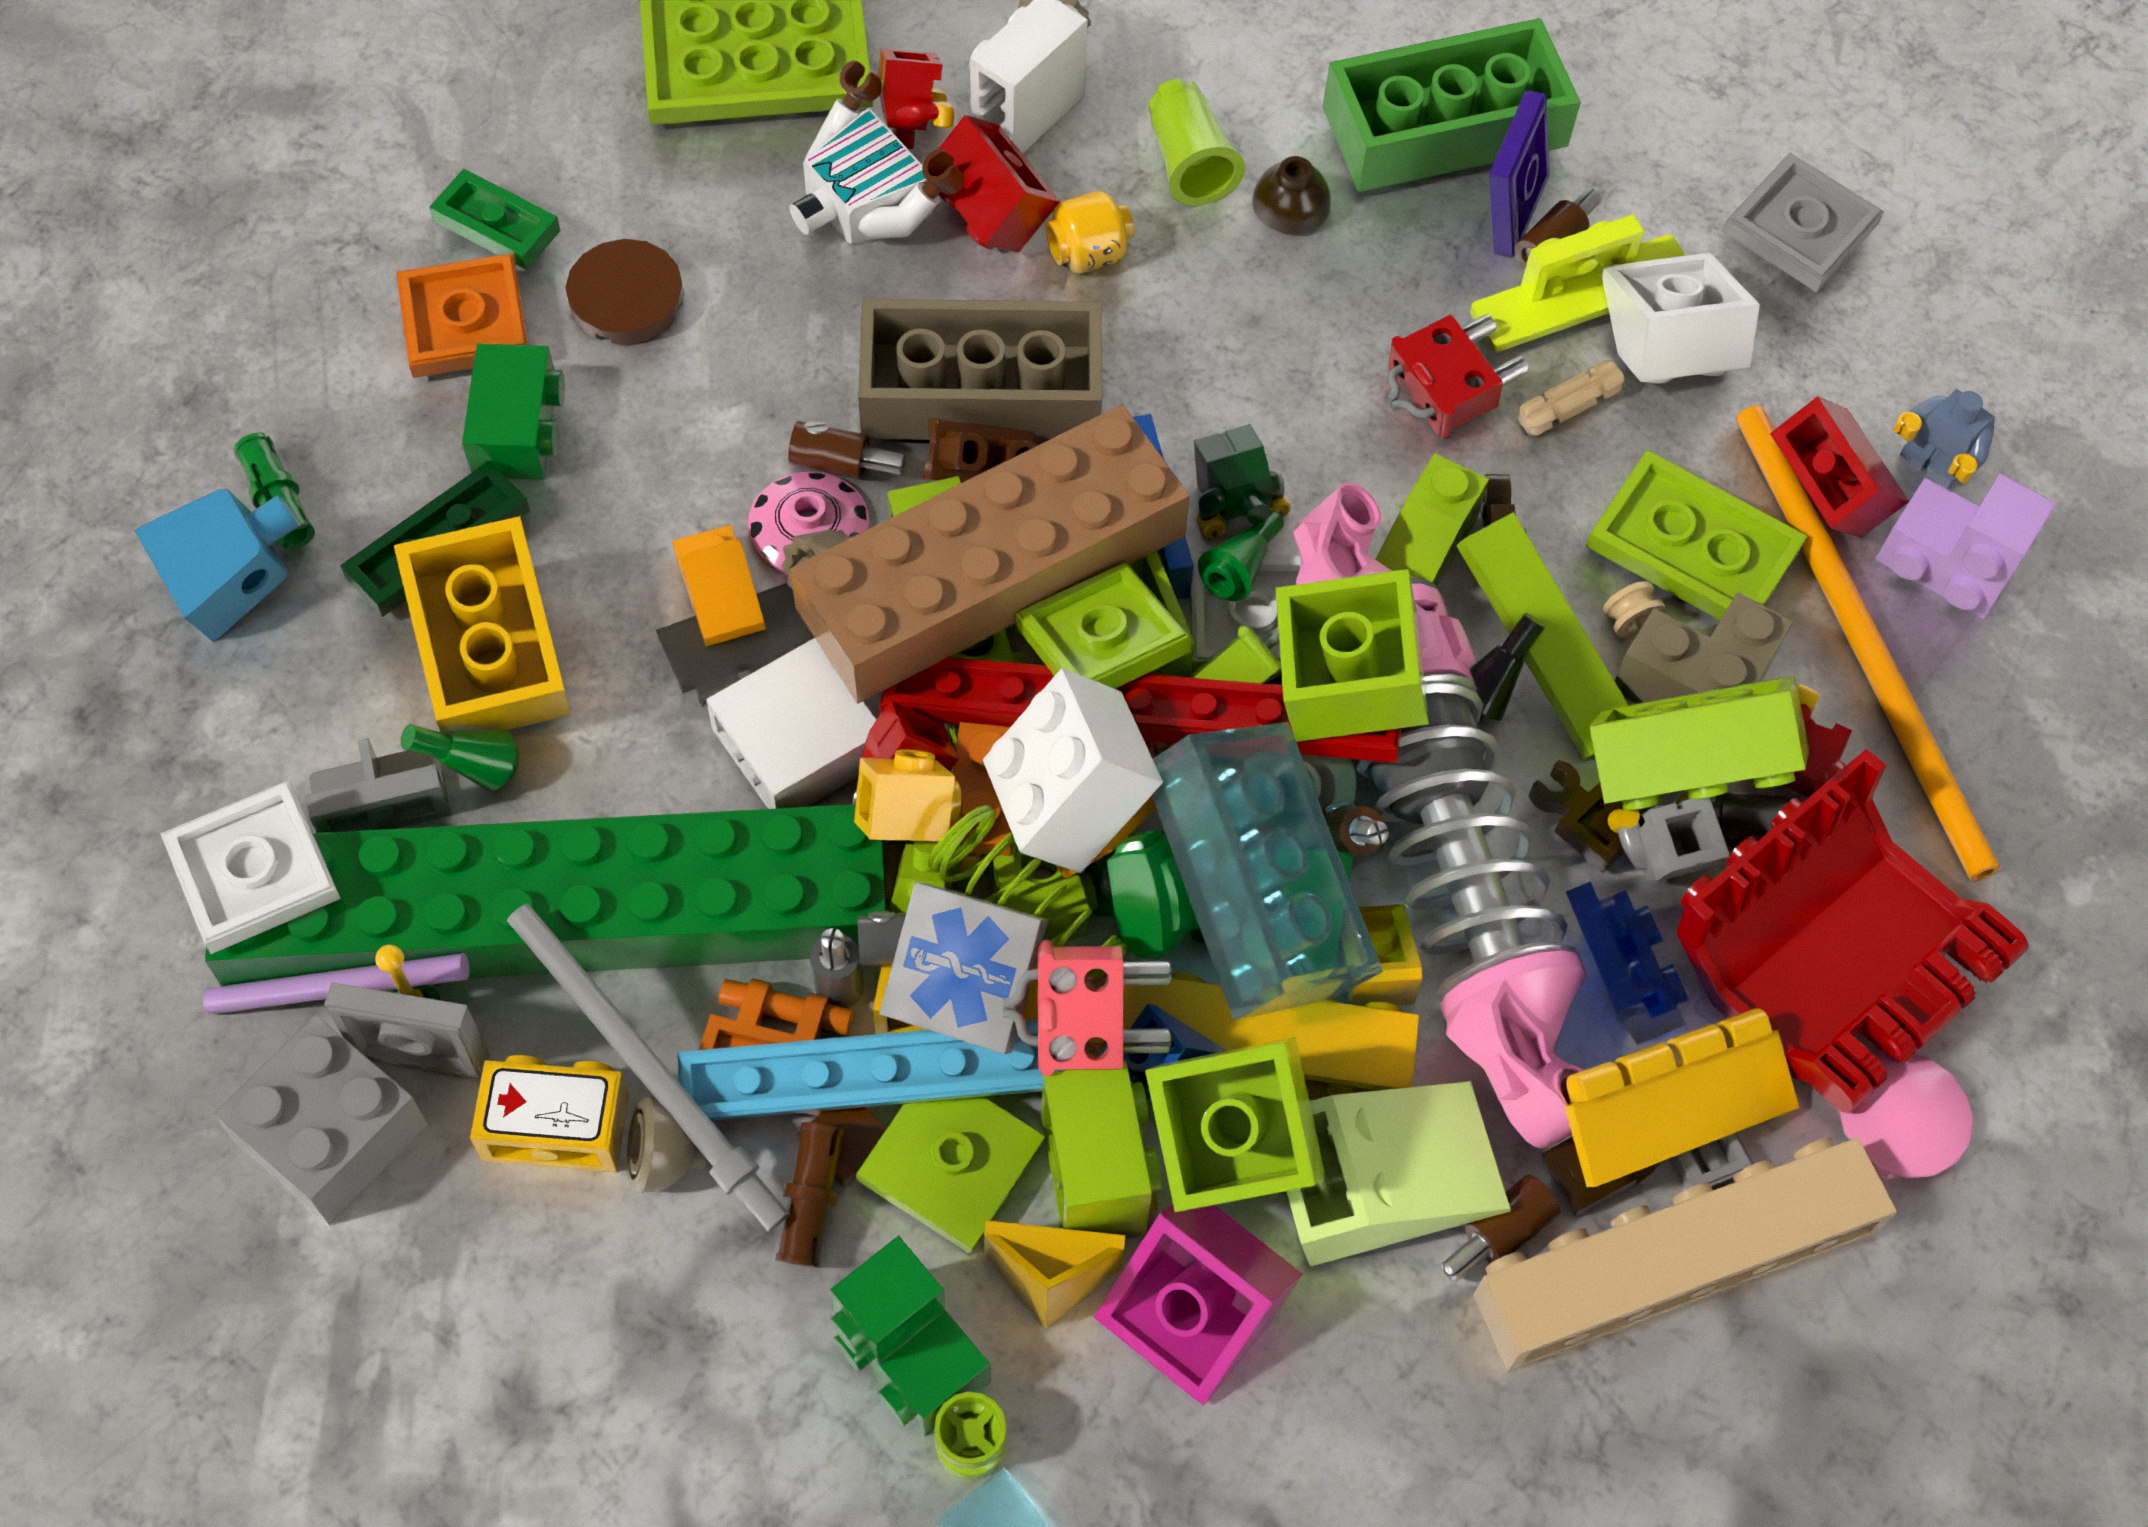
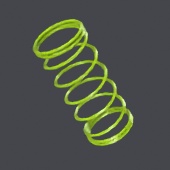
(949, 852)

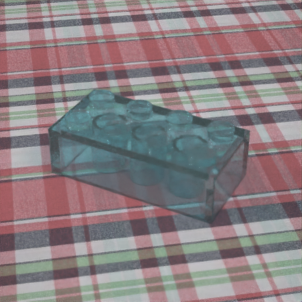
(1262, 870)

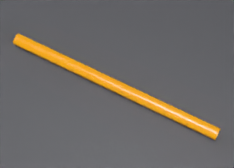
(1870, 650)

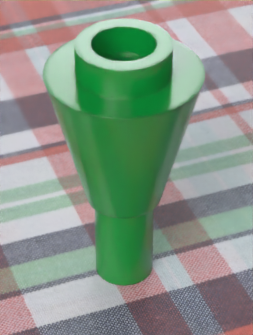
(1234, 564)
(479, 755)

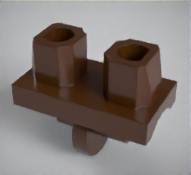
(971, 448)

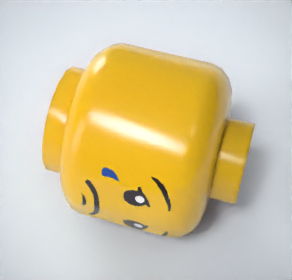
(1089, 232)

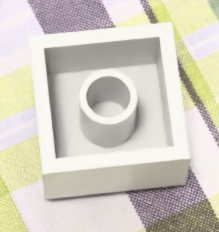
(1071, 771)

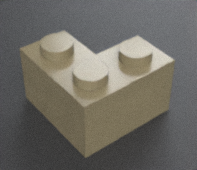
(1678, 660)

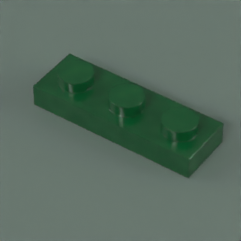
(473, 501)

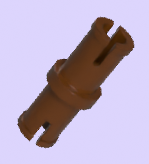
(810, 1194)

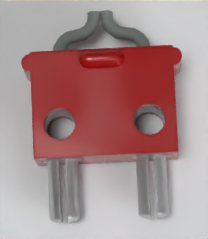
(1448, 373)

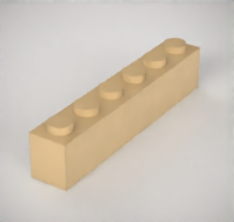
(1681, 1252)

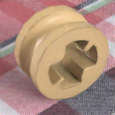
(1631, 608)

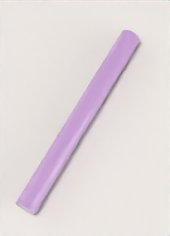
(316, 985)

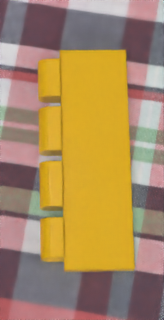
(1678, 1096)

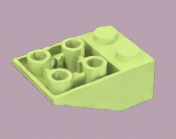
(1396, 1169)

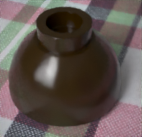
(1292, 197)

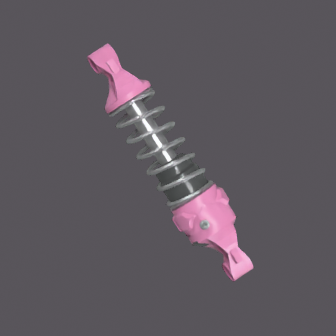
(1515, 994)

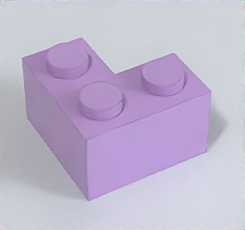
(1965, 547)

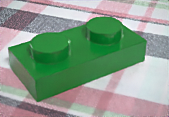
(494, 218)

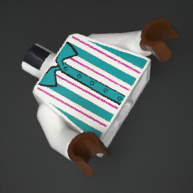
(865, 175)

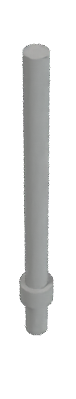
(732, 1166)

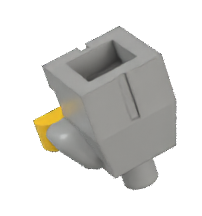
(1672, 839)

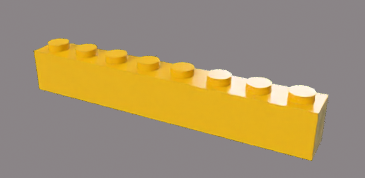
(1338, 1043)

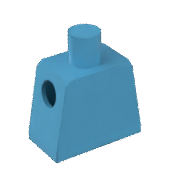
(218, 556)

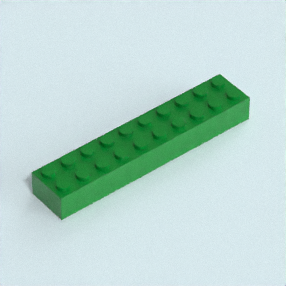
(606, 888)

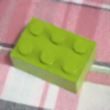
(1700, 743)

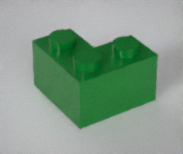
(897, 1325)

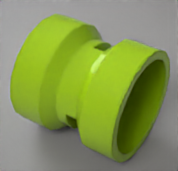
(970, 1422)

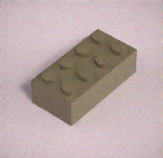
(978, 364)

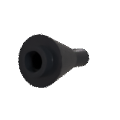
(1500, 668)

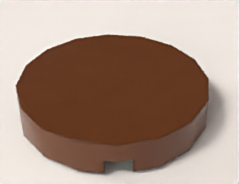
(624, 291)

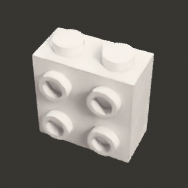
(1030, 70)
(793, 728)

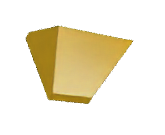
(1052, 1265)

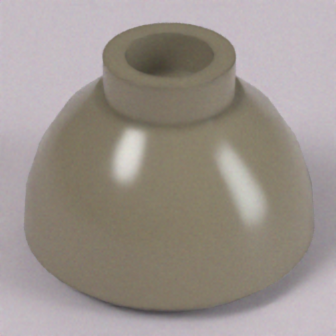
(658, 1148)

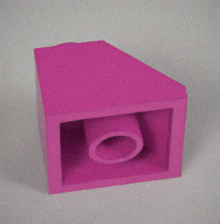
(1197, 1297)

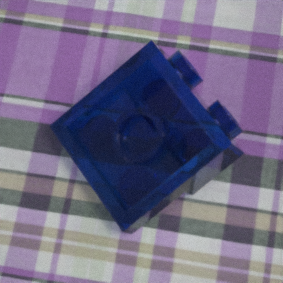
(1623, 951)

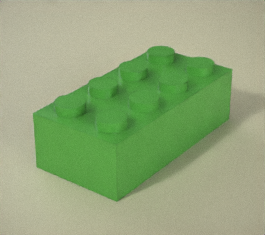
(1443, 102)

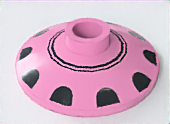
(776, 510)

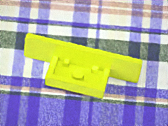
(1565, 281)

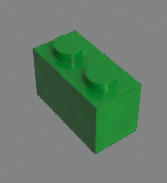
(513, 409)

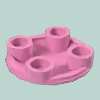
(1913, 1120)

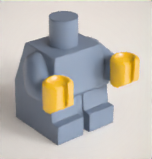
(1947, 436)

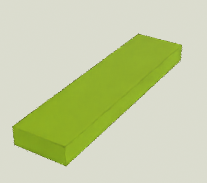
(1563, 654)

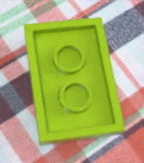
(1694, 538)

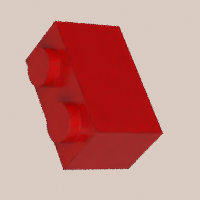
(1001, 190)
(1839, 467)

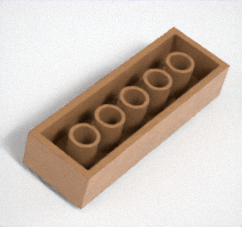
(987, 550)

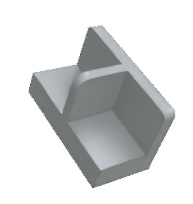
(377, 792)

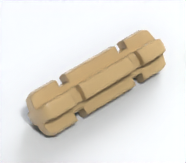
(1570, 398)

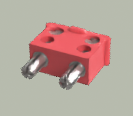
(1082, 1007)

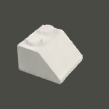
(1680, 317)

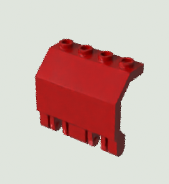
(1840, 937)

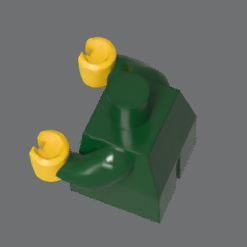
(1235, 480)

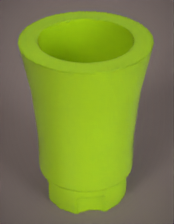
(1195, 150)

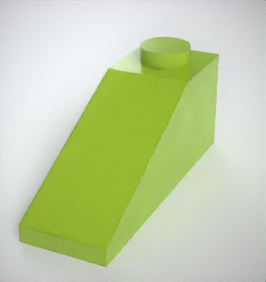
(1434, 520)

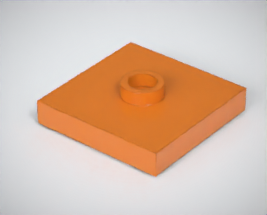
(455, 308)

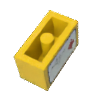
(550, 1114)

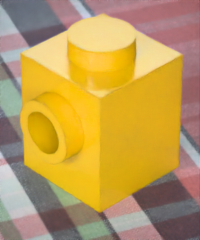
(906, 797)

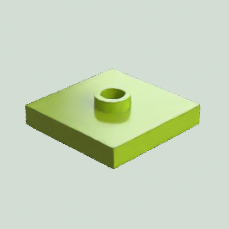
(1104, 629)
(951, 1164)

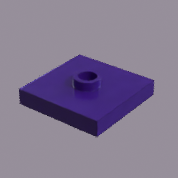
(1519, 173)

